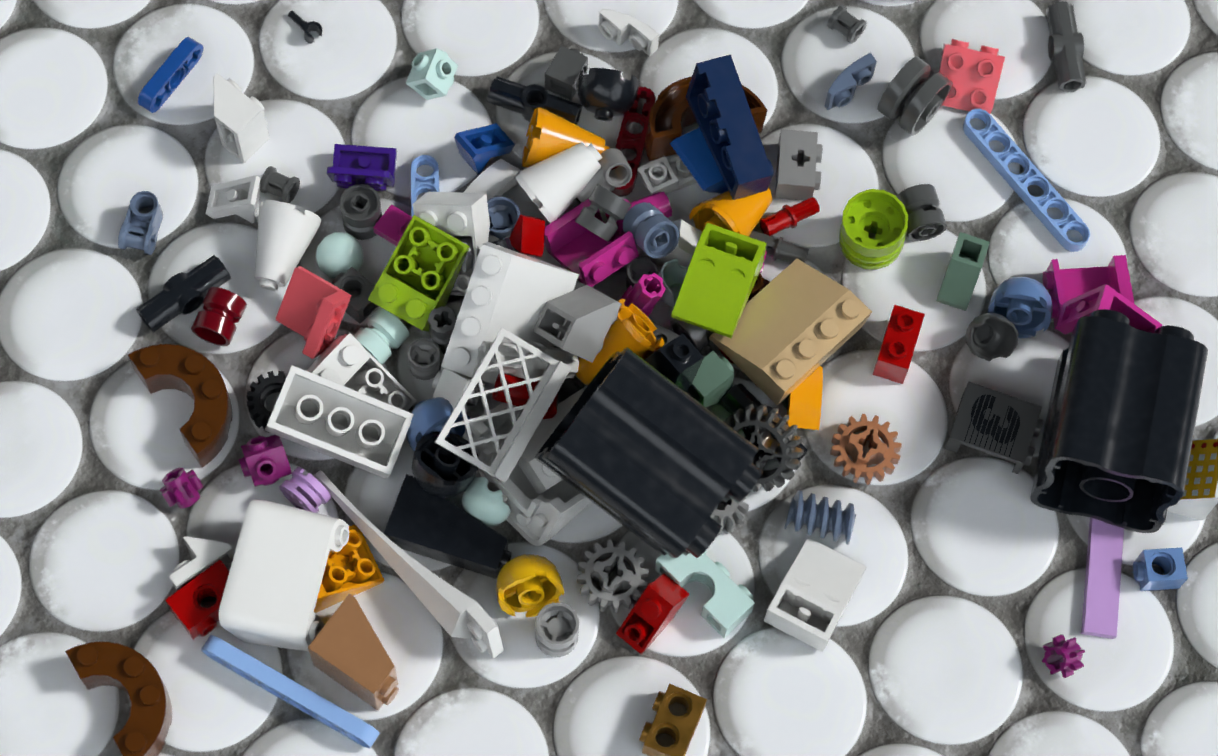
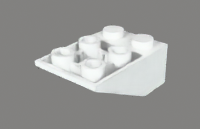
(464, 218)
(355, 368)
(814, 594)

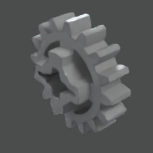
(624, 580)

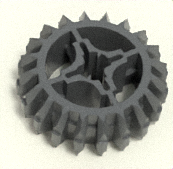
(783, 448)

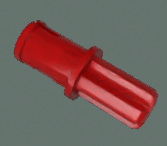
(789, 216)

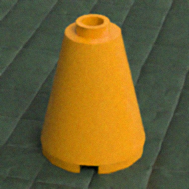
(553, 134)
(735, 215)
(629, 331)

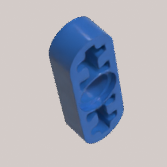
(170, 74)

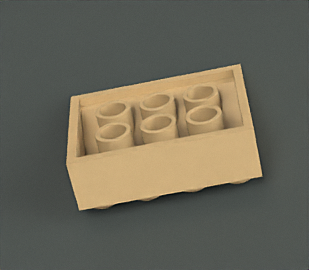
(792, 329)

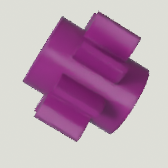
(181, 488)
(1063, 656)

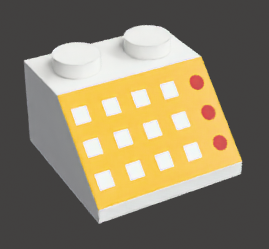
(1201, 481)

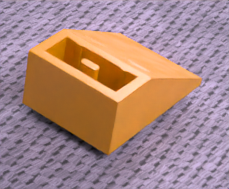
(348, 571)

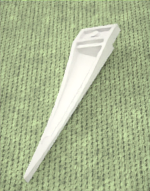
(451, 608)

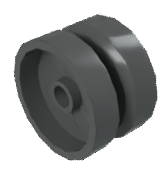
(914, 95)

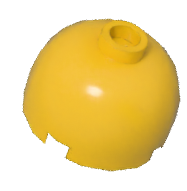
(528, 585)

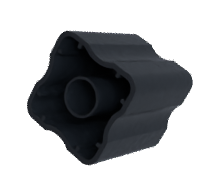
(1120, 422)
(651, 456)

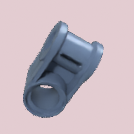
(141, 229)

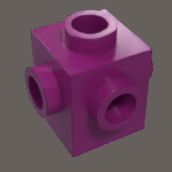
(264, 460)

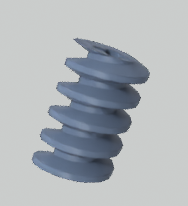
(821, 516)

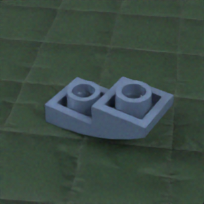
(844, 86)

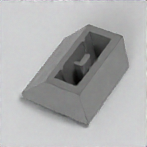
(578, 321)

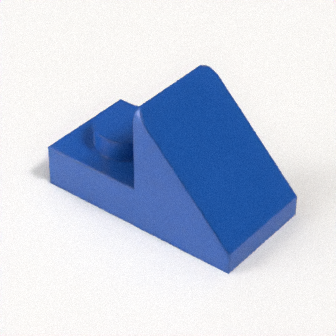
(481, 144)

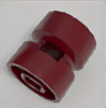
(217, 319)

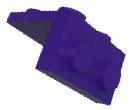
(363, 166)

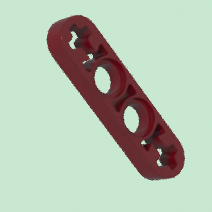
(634, 141)

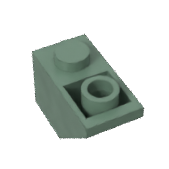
(963, 271)
(712, 380)

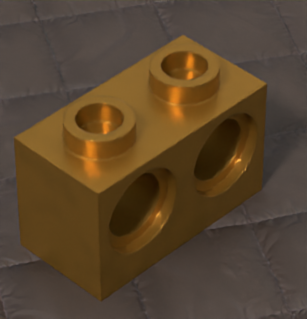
(678, 727)

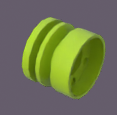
(874, 213)

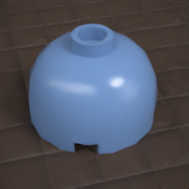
(1024, 304)
(431, 417)

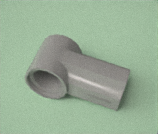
(605, 176)

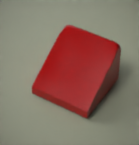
(528, 235)

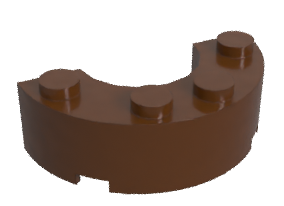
(673, 113)
(192, 373)
(130, 671)

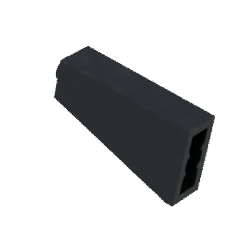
(677, 361)
(444, 532)

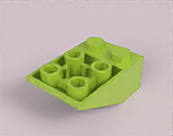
(419, 273)
(719, 280)

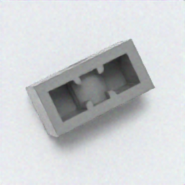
(794, 149)

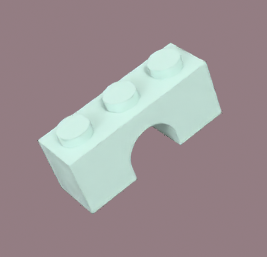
(729, 602)

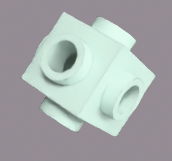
(432, 74)

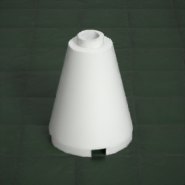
(559, 179)
(281, 241)

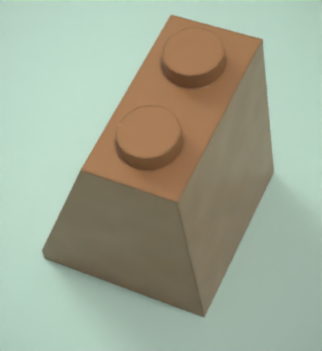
(355, 656)

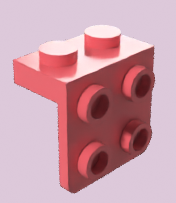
(973, 75)

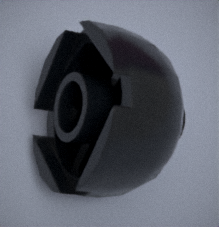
(606, 92)
(440, 470)

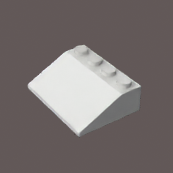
(504, 293)

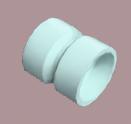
(382, 334)

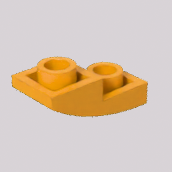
(806, 402)

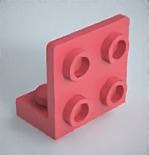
(313, 310)

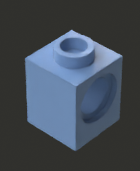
(1172, 563)

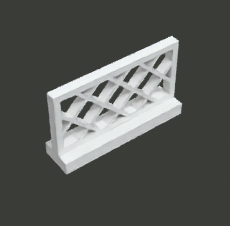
(528, 419)

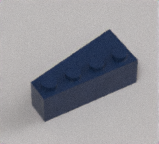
(729, 127)

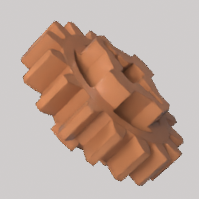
(852, 444)

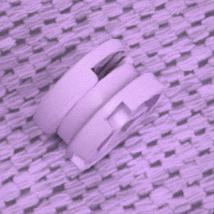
(305, 491)

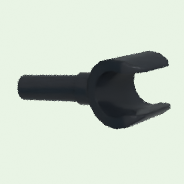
(306, 26)

